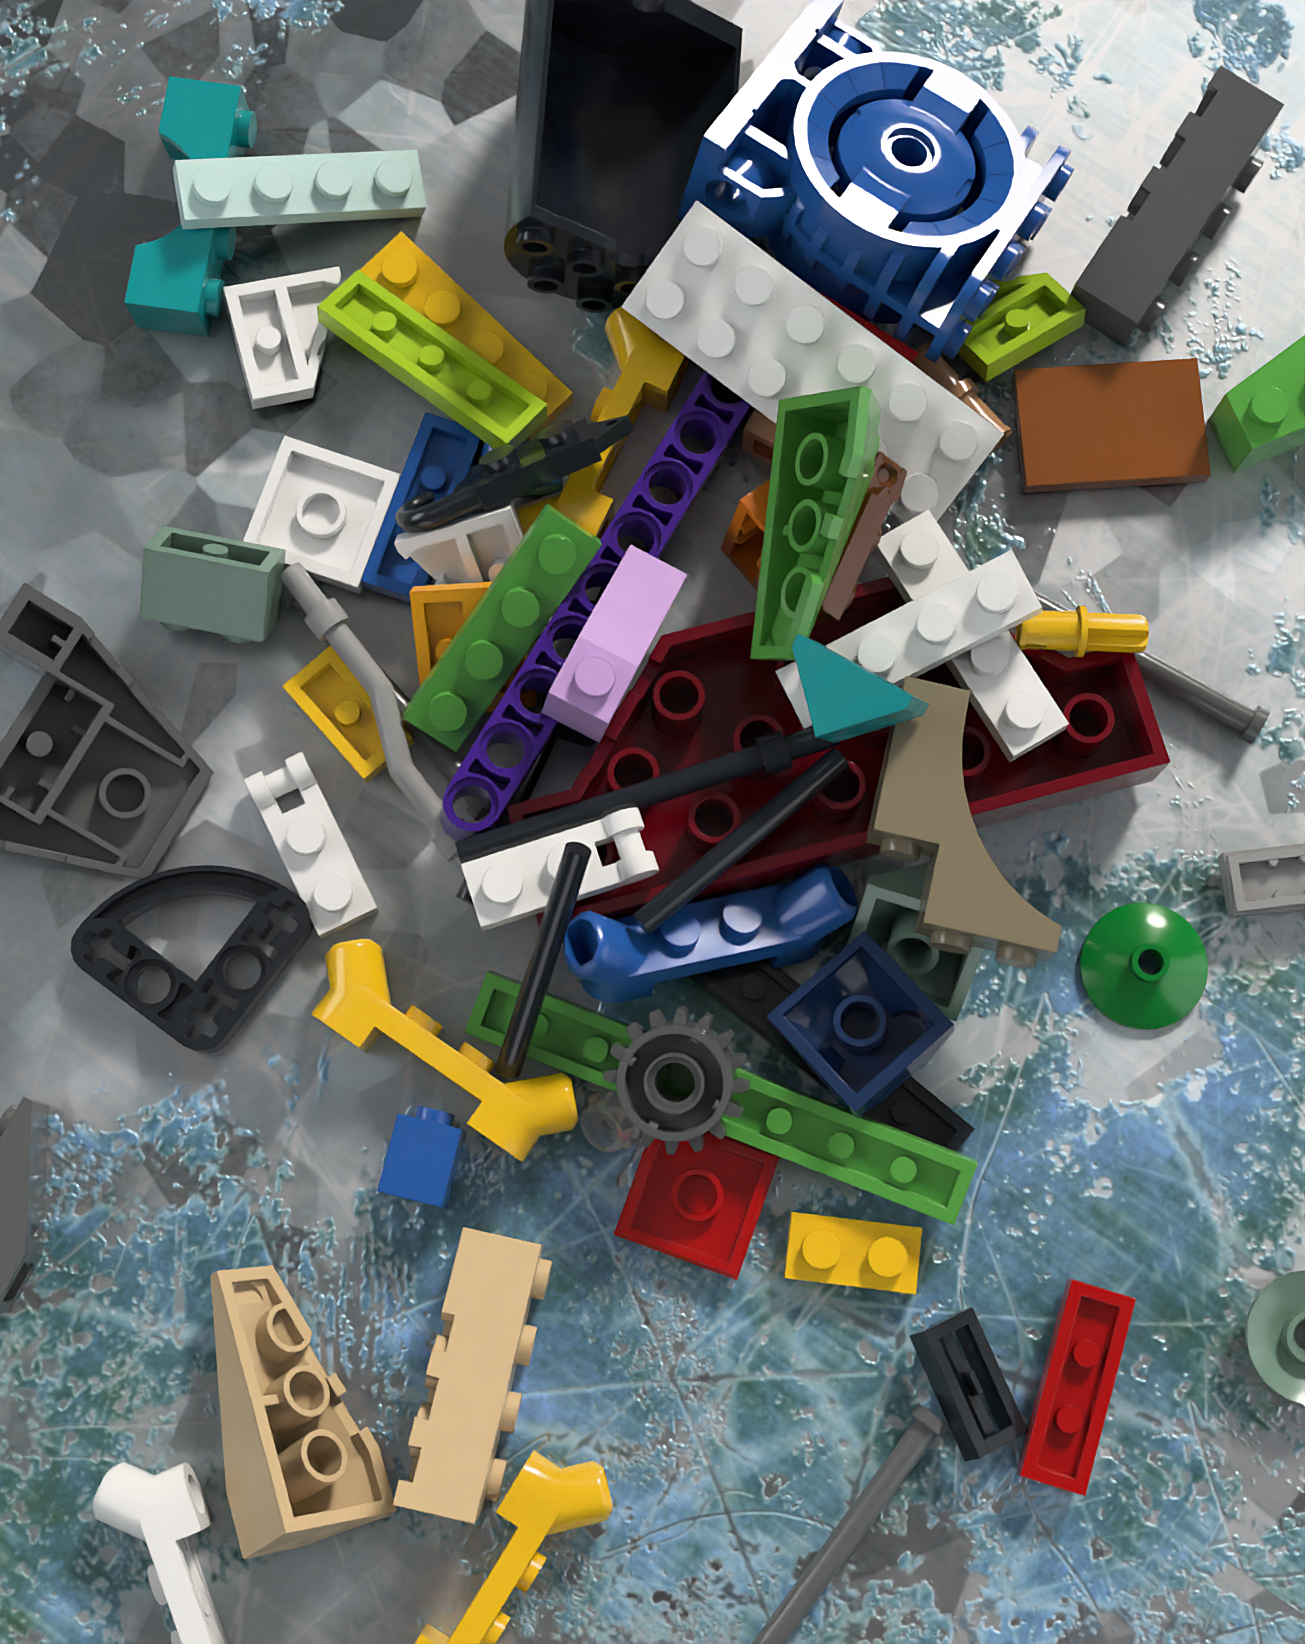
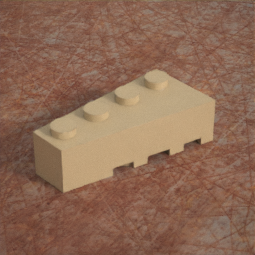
(473, 1376)

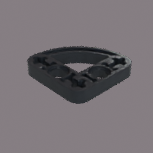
(186, 993)

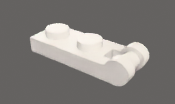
(313, 847)
(521, 878)

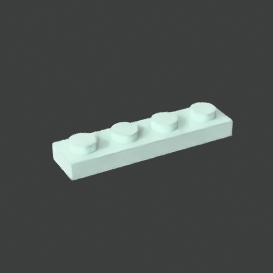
(298, 188)

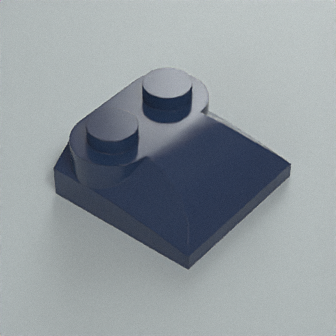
(861, 1025)

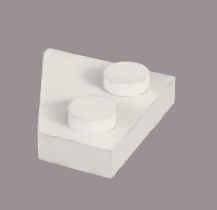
(280, 333)

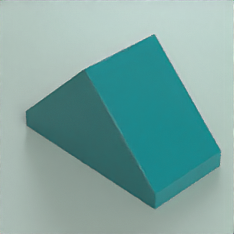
(846, 697)

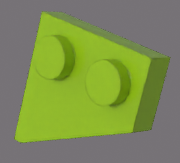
(1019, 323)

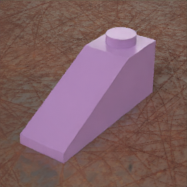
(613, 643)

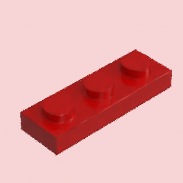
(1076, 1387)

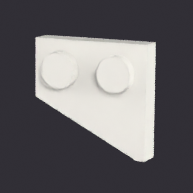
(466, 548)

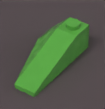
(815, 491)

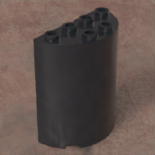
(609, 137)

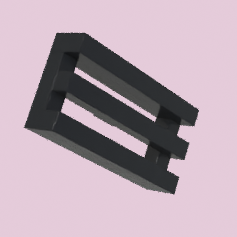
(960, 1389)

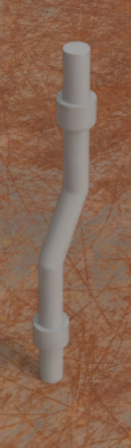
(330, 623)

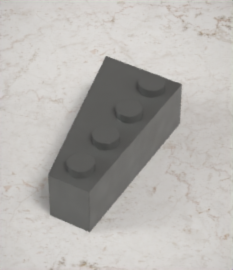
(1176, 207)

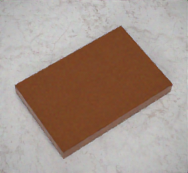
(1110, 425)

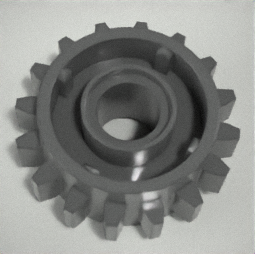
(651, 1106)

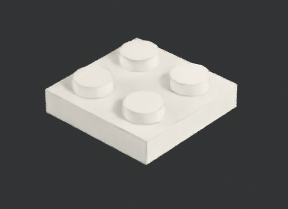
(323, 511)

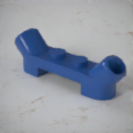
(775, 922)

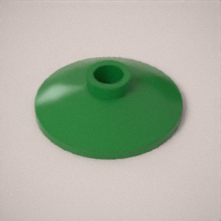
(1118, 984)

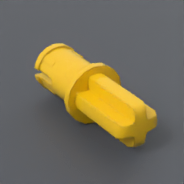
(1083, 632)

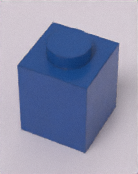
(423, 1157)

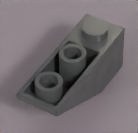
(21, 1195)

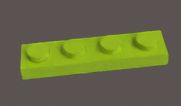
(431, 362)

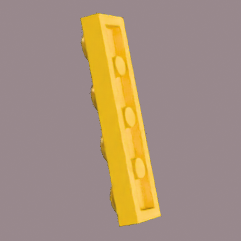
(426, 288)

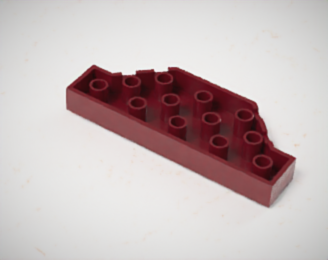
(711, 699)

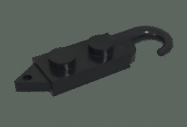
(513, 472)

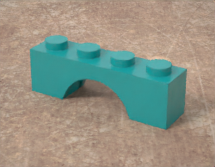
(177, 277)

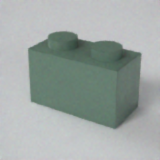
(211, 584)

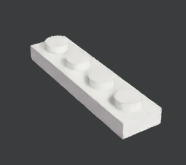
(932, 627)
(996, 672)

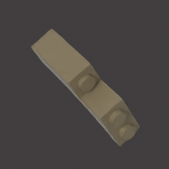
(926, 813)

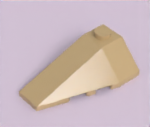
(287, 1438)

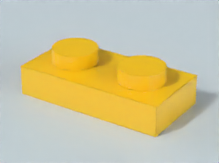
(340, 711)
(852, 1252)

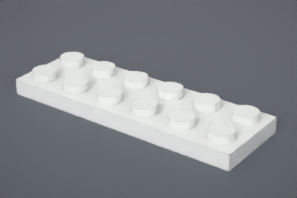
(782, 339)

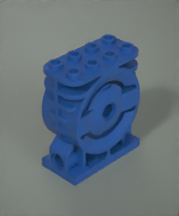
(906, 156)

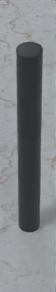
(740, 841)
(543, 959)

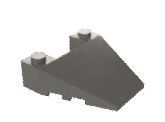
(89, 759)

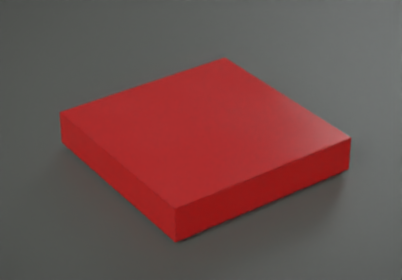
(699, 1201)

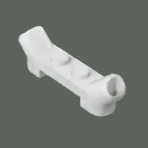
(164, 1514)

